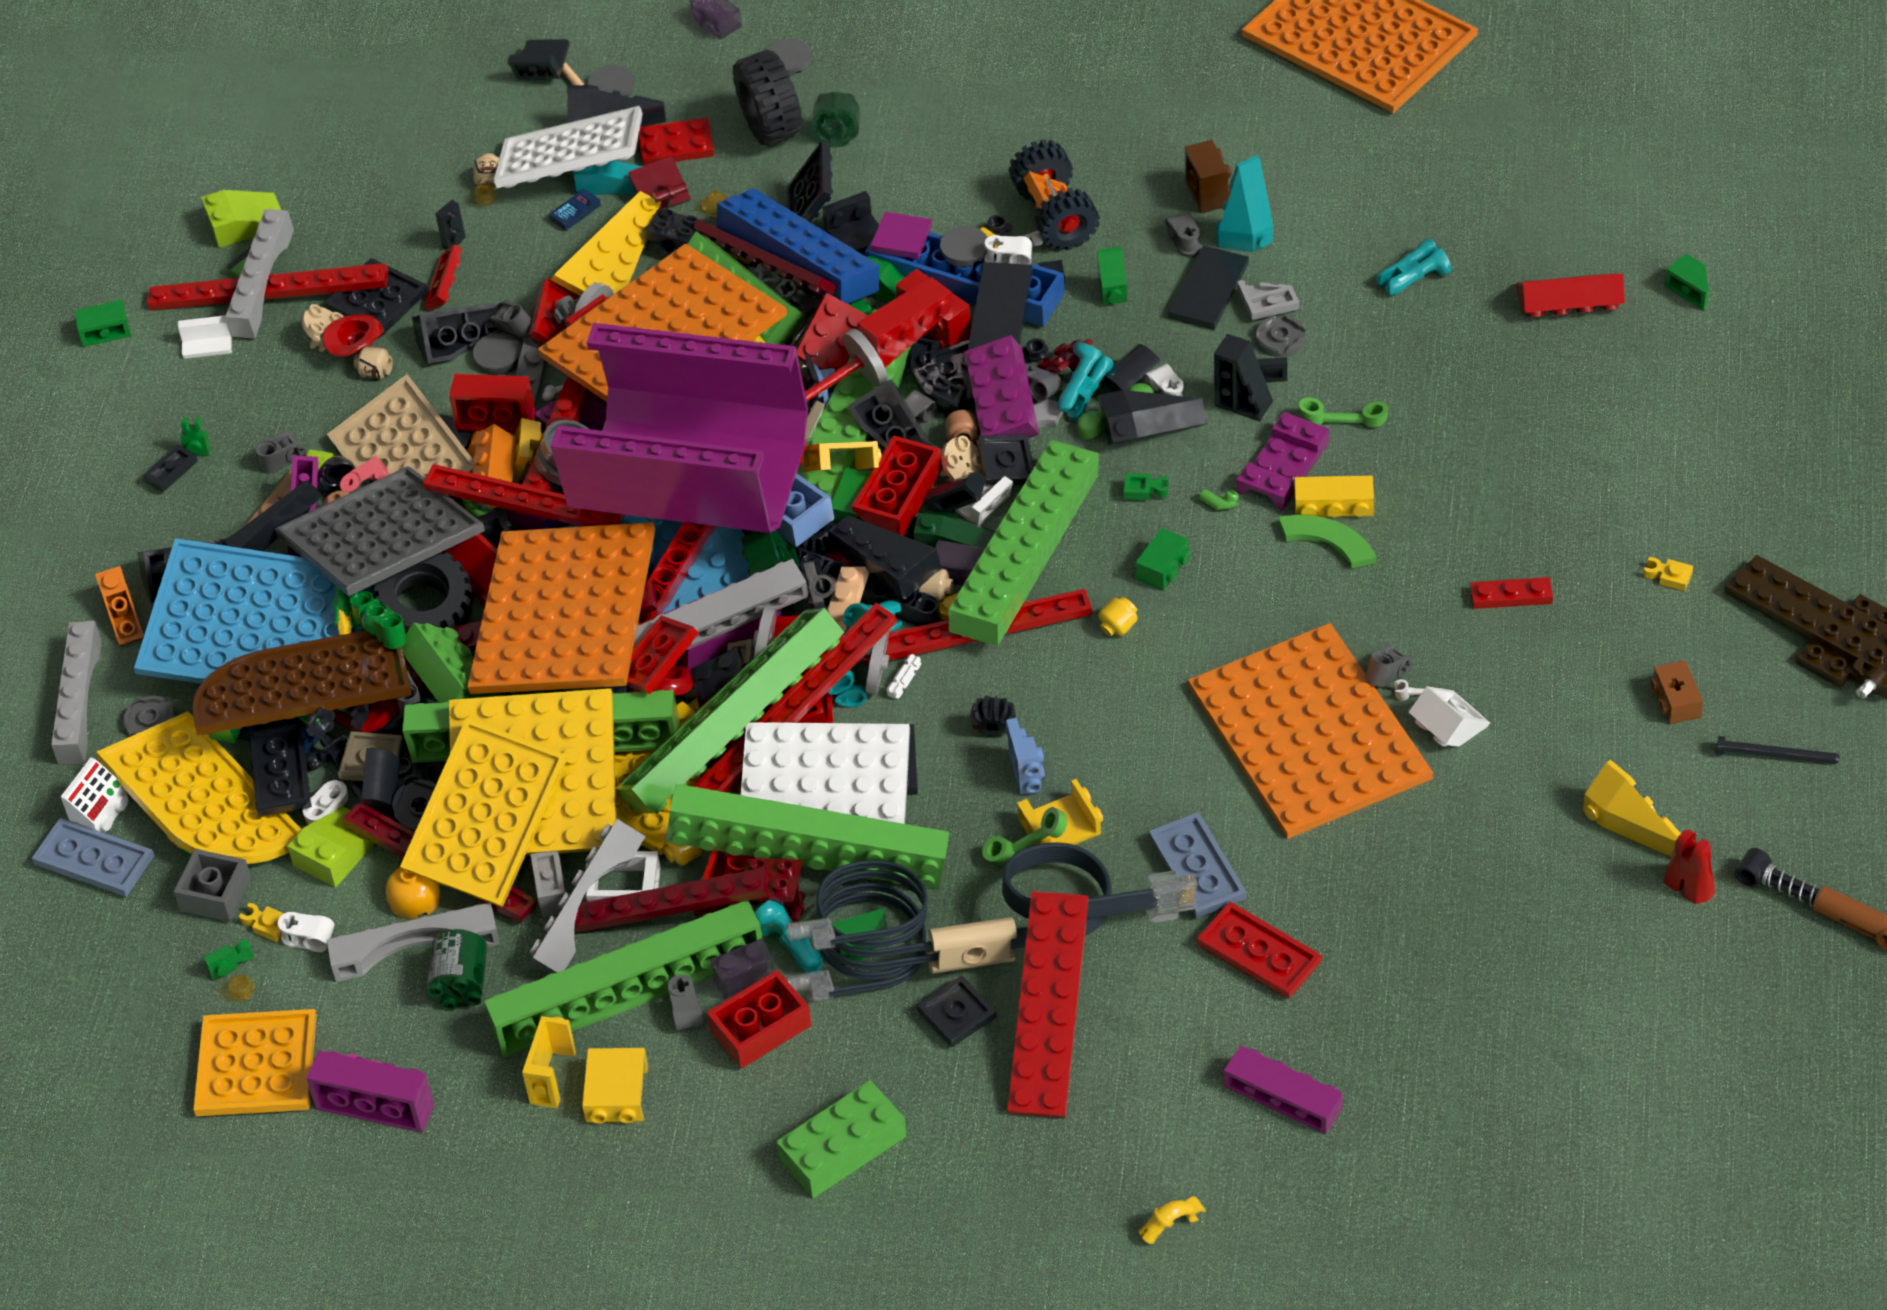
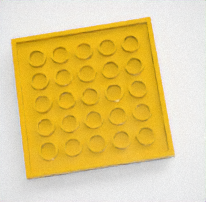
(571, 724)

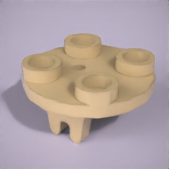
(315, 322)
(960, 458)

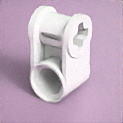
(1009, 249)
(1164, 381)
(308, 933)

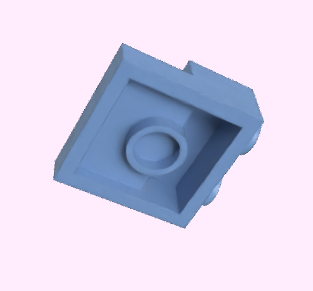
(1025, 758)

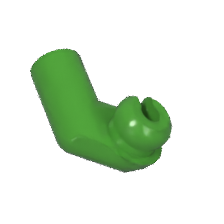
(1219, 503)
(473, 508)

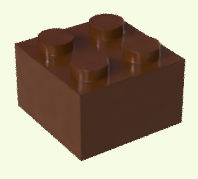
(1207, 175)

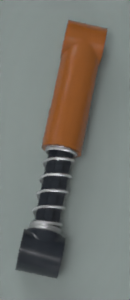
(1758, 869)

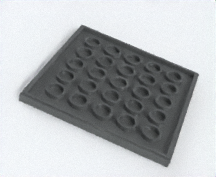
(378, 530)

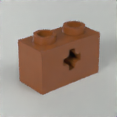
(1676, 692)

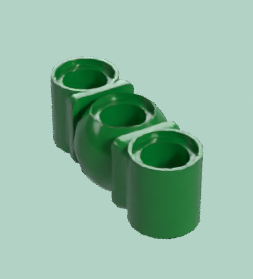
(378, 620)

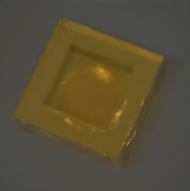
(709, 205)

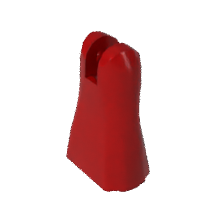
(1691, 868)

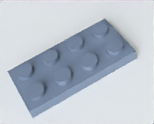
(1192, 850)
(93, 857)

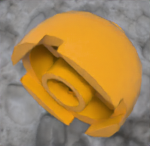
(411, 894)

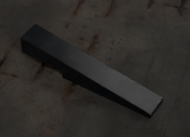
(261, 530)

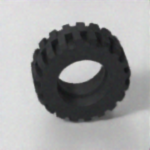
(767, 97)
(439, 573)

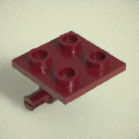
(662, 182)
(1063, 358)
(782, 883)

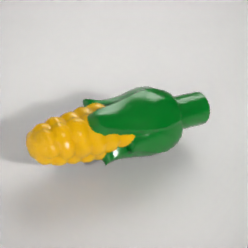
(342, 612)

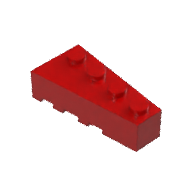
(906, 319)

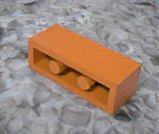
(495, 454)

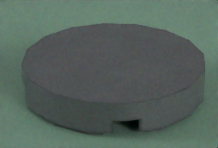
(793, 53)
(613, 78)
(963, 246)
(1280, 336)
(497, 353)
(147, 713)

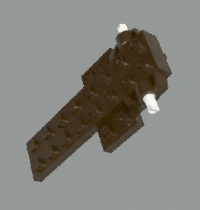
(1845, 637)

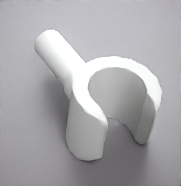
(1403, 690)

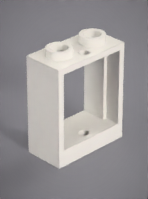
(642, 861)

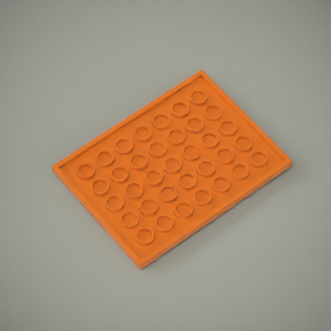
(1364, 45)
(675, 295)
(562, 608)
(1309, 730)

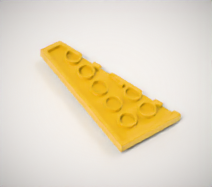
(612, 251)

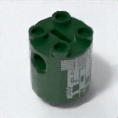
(457, 968)

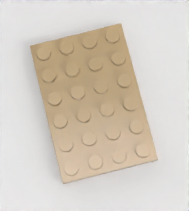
(401, 432)

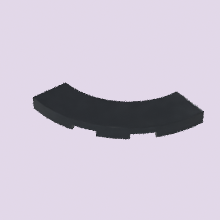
(928, 377)

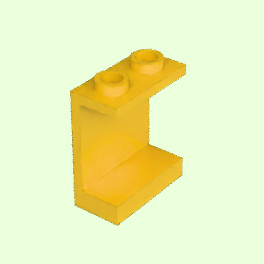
(818, 455)
(1082, 817)
(551, 1038)
(614, 1084)

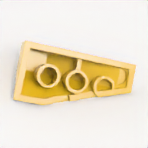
(1620, 808)

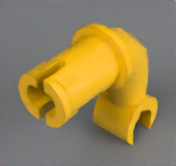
(1165, 1215)

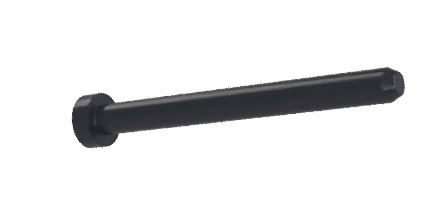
(1775, 751)

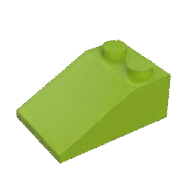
(236, 214)
(328, 848)

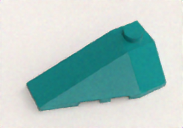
(606, 179)
(1247, 213)

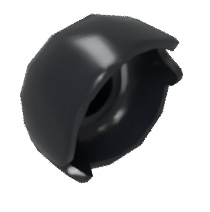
(333, 471)

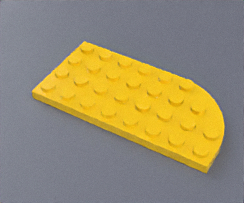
(196, 792)

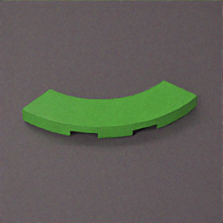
(1316, 529)

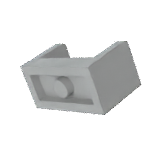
(548, 881)

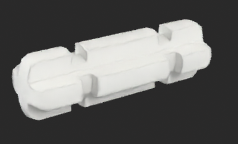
(903, 676)

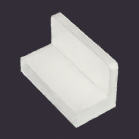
(205, 337)
(992, 498)

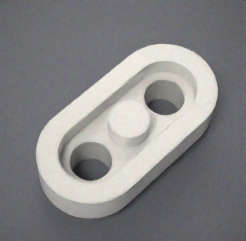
(323, 803)

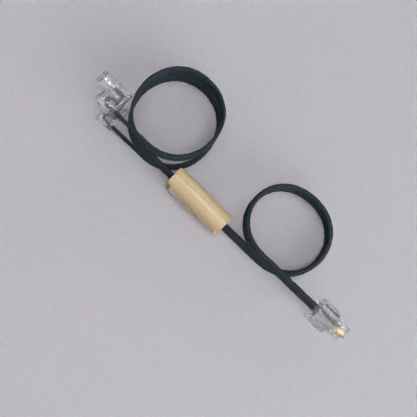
(962, 944)

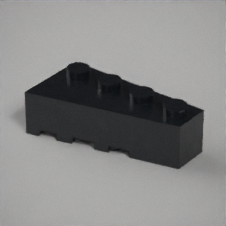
(890, 558)

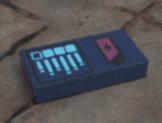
(575, 209)

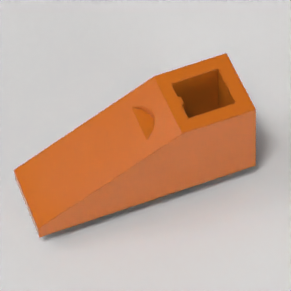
(119, 606)

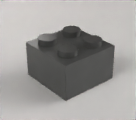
(212, 885)

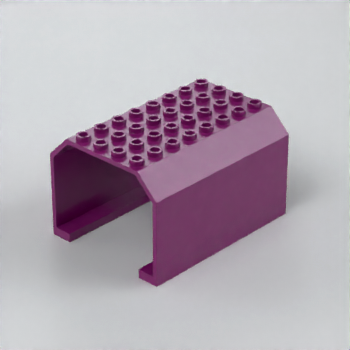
(689, 430)

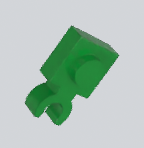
(194, 438)
(1141, 486)
(225, 959)

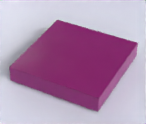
(901, 235)

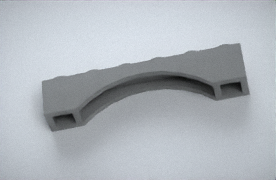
(247, 302)
(70, 724)
(558, 945)
(358, 952)

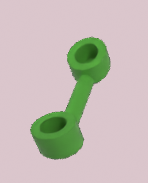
(1372, 416)
(1090, 422)
(999, 850)

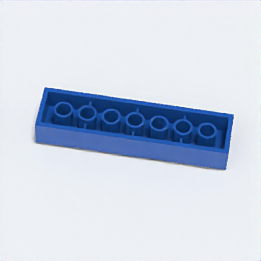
(792, 238)
(964, 282)

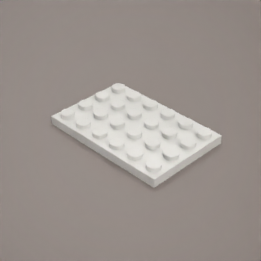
(568, 147)
(829, 766)

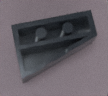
(1239, 379)

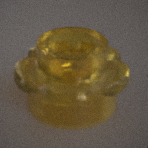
(484, 194)
(239, 982)

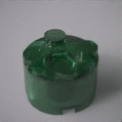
(836, 118)

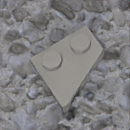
(1267, 299)

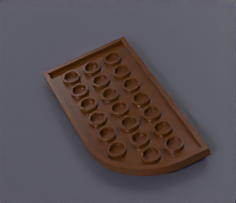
(298, 681)

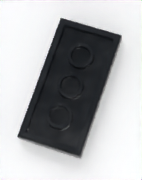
(1208, 287)
(1000, 303)
(279, 769)

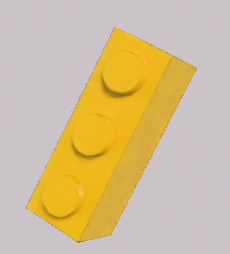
(1334, 496)

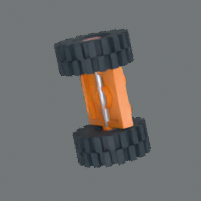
(1063, 214)

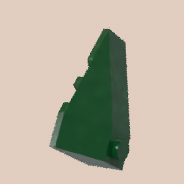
(950, 528)

